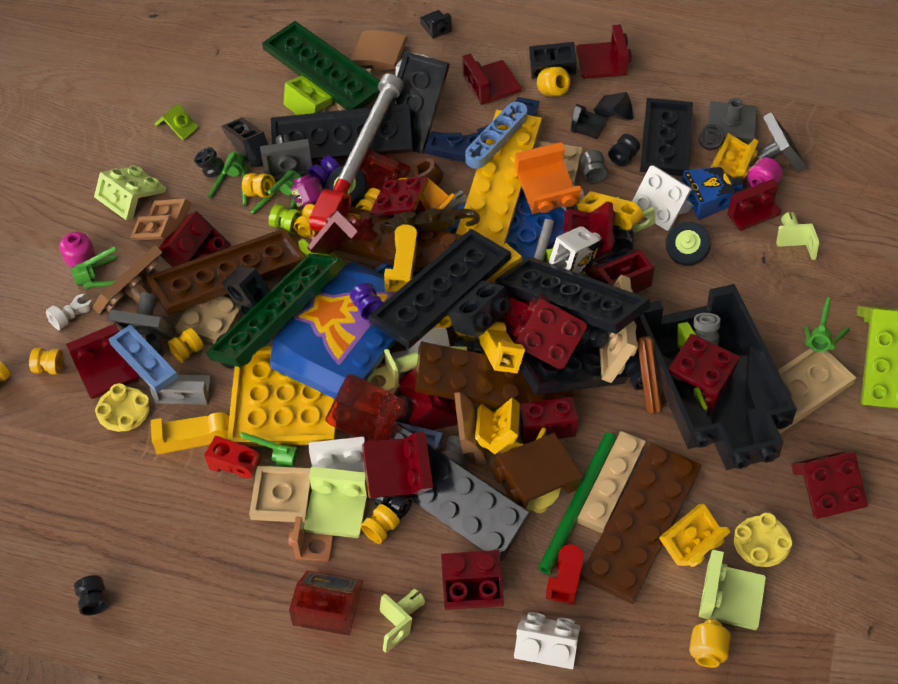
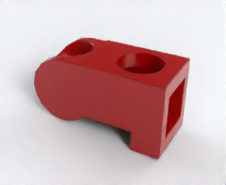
(232, 457)
(566, 584)

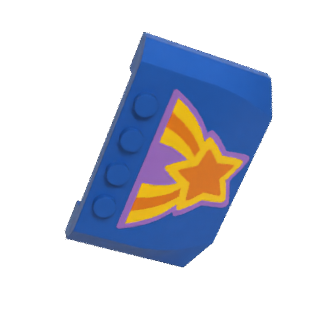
(331, 336)

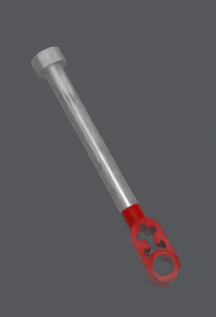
(339, 198)

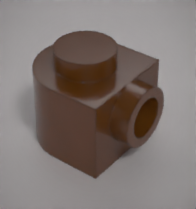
(428, 168)

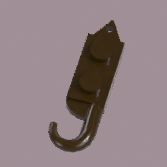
(431, 219)

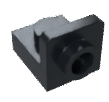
(436, 23)

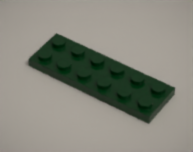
(323, 65)
(275, 310)

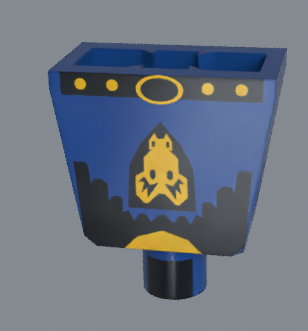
(710, 190)

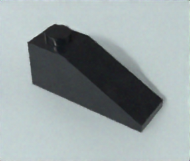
(246, 140)

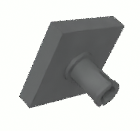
(734, 119)
(782, 144)
(286, 156)
(143, 320)

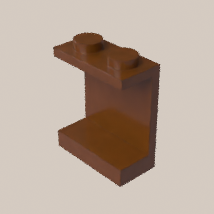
(536, 470)

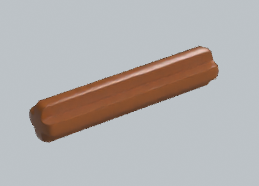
(649, 374)

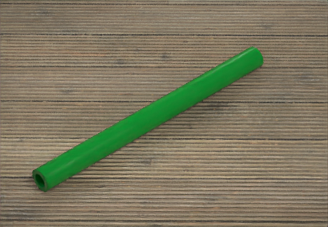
(576, 504)

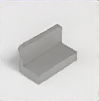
(185, 390)

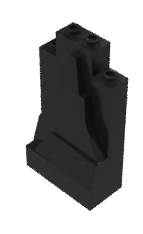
(754, 401)

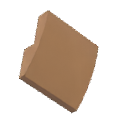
(379, 49)
(162, 219)
(467, 419)

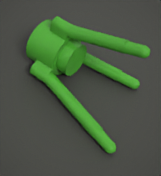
(233, 167)
(284, 186)
(84, 272)
(821, 337)
(282, 454)

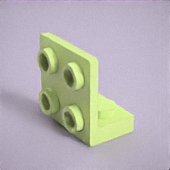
(122, 188)
(336, 502)
(731, 594)

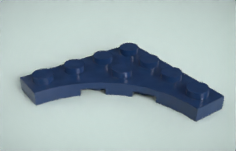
(454, 145)

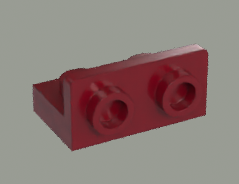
(754, 205)
(555, 415)

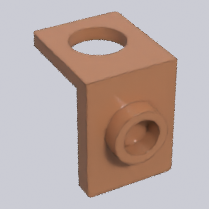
(301, 541)

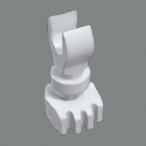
(59, 318)

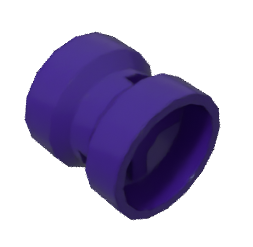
(324, 169)
(366, 299)

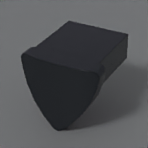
(615, 105)
(587, 122)

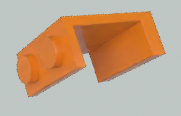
(546, 178)

